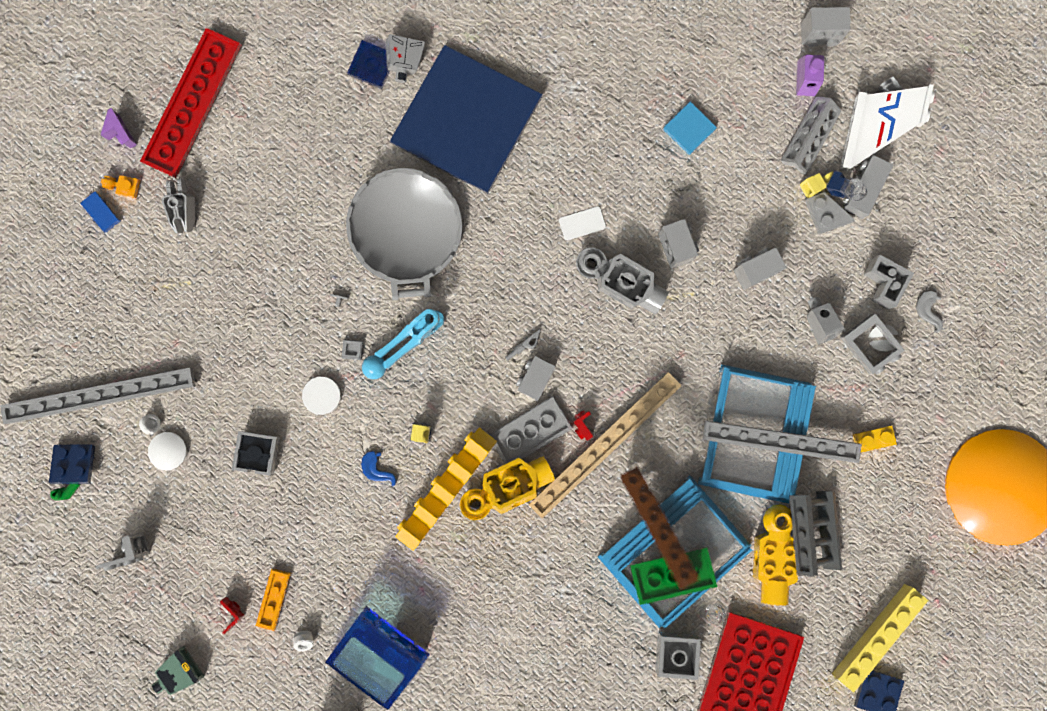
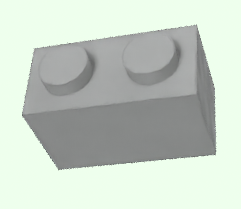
(536, 378)

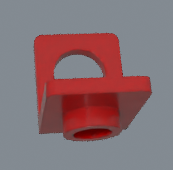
(234, 609)

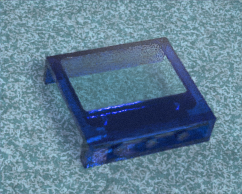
(377, 658)

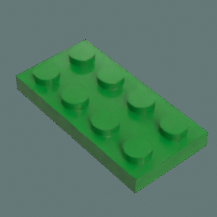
(656, 582)

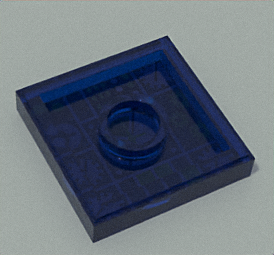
(369, 64)

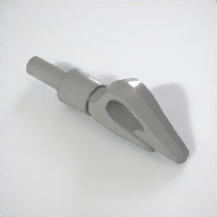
(525, 344)

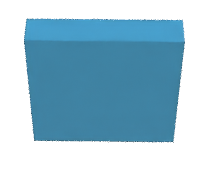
(689, 128)

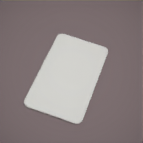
(582, 223)

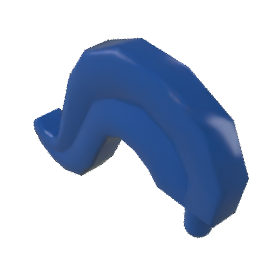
(370, 470)

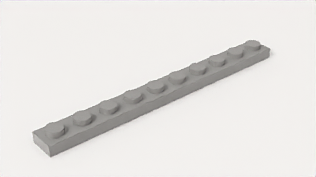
(97, 396)

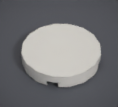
(321, 395)

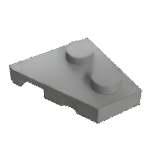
(827, 213)

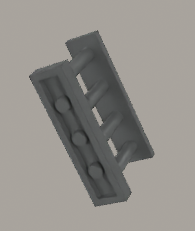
(804, 537)

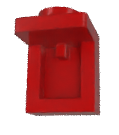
(582, 431)

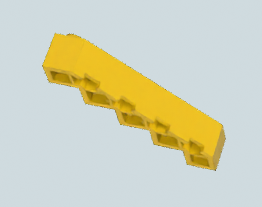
(445, 488)

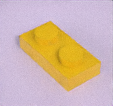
(875, 438)

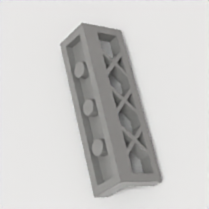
(809, 132)

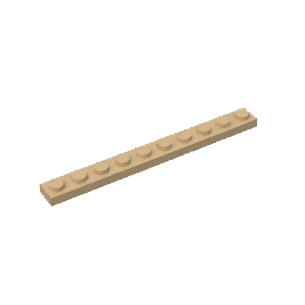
(605, 445)

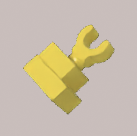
(815, 184)

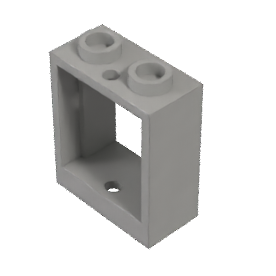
(848, 339)

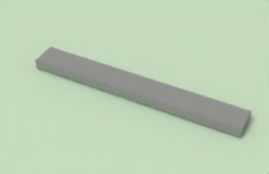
(782, 441)

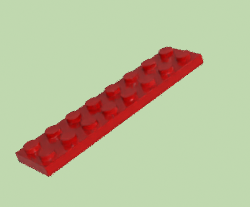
(190, 103)

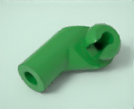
(64, 493)

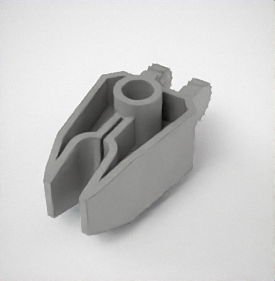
(179, 206)

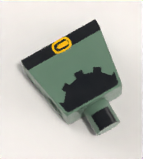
(177, 672)

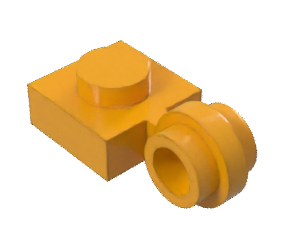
(125, 186)

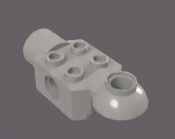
(622, 280)

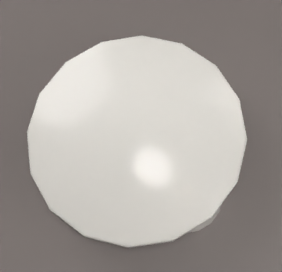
(167, 451)

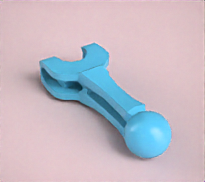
(419, 329)

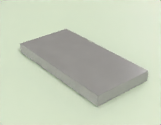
(531, 431)

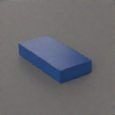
(100, 212)

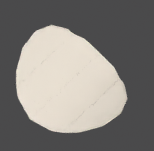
(882, 345)

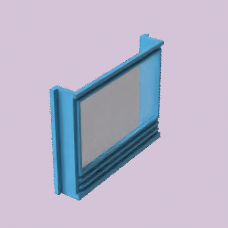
(763, 403)
(697, 526)

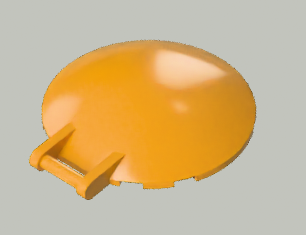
(999, 487)

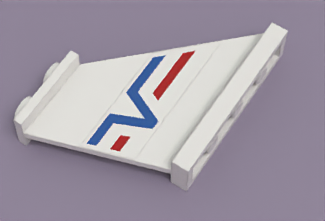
(882, 119)

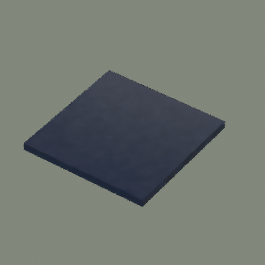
(466, 119)

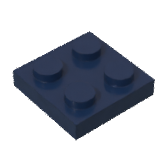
(72, 464)
(879, 692)

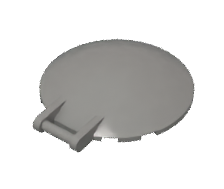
(404, 228)

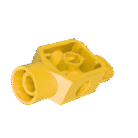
(507, 487)
(775, 557)

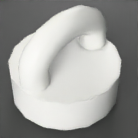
(149, 423)
(303, 640)

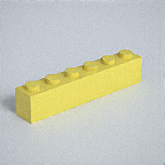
(879, 637)

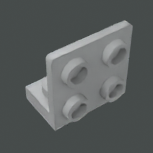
(134, 547)

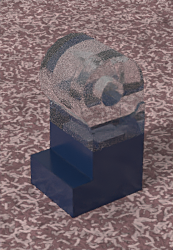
(846, 188)

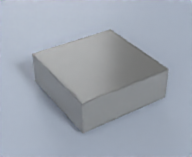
(352, 349)

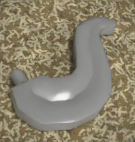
(924, 306)

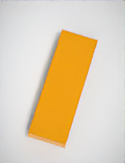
(273, 599)

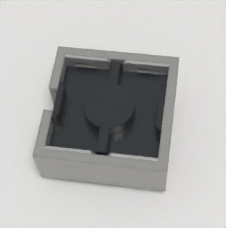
(256, 453)

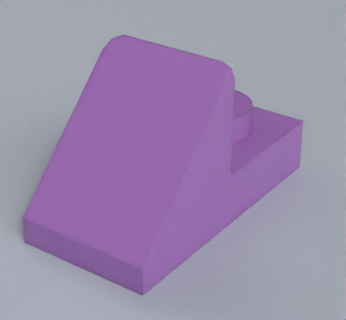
(115, 126)

